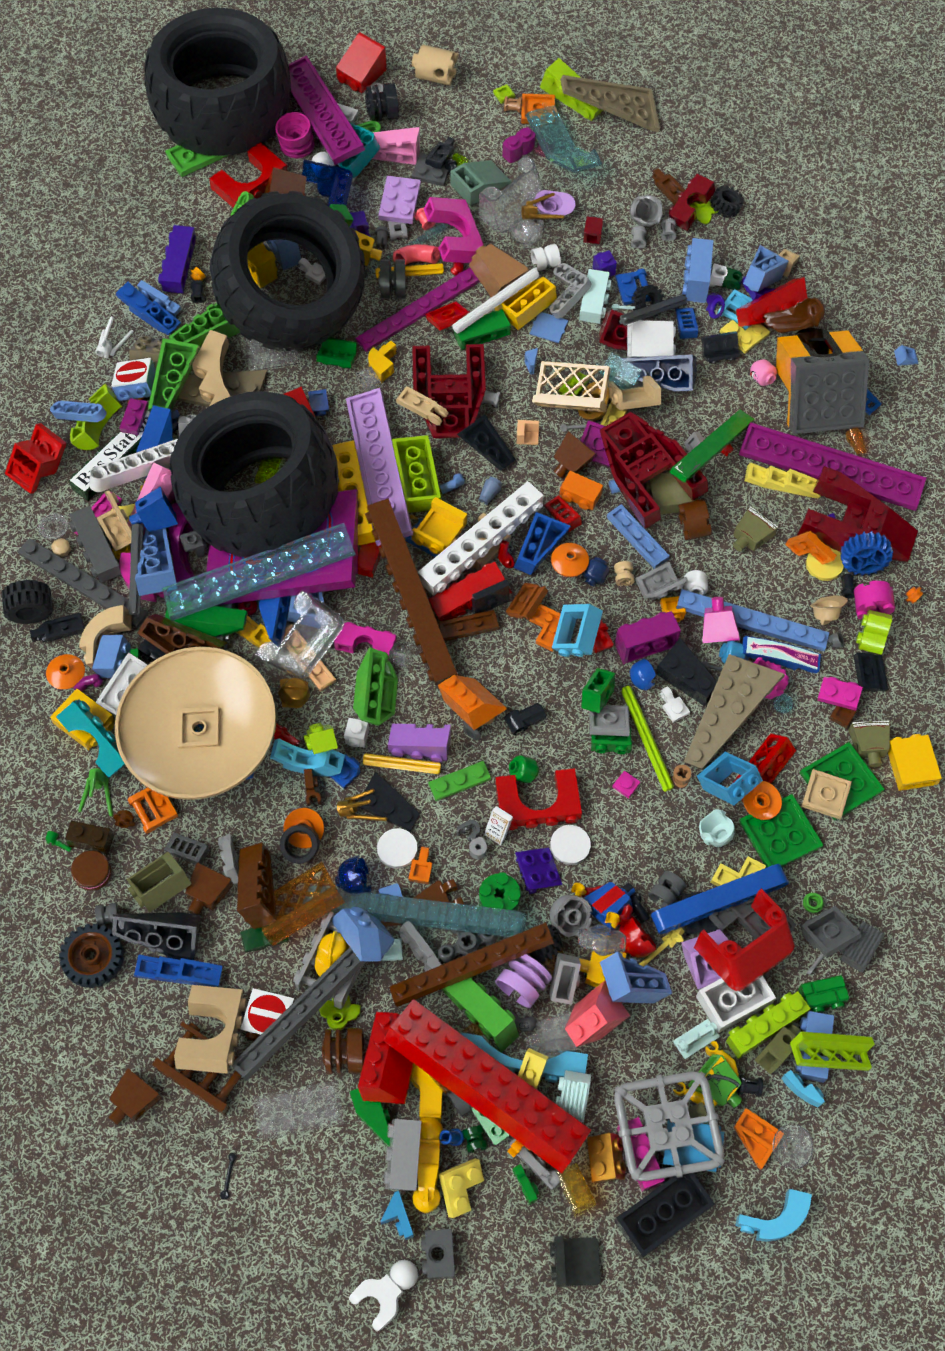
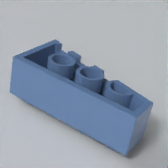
(156, 563)

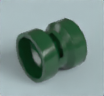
(475, 1138)

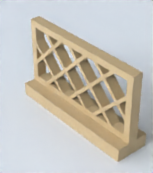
(572, 402)

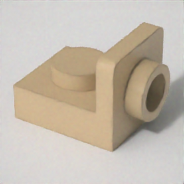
(792, 258)

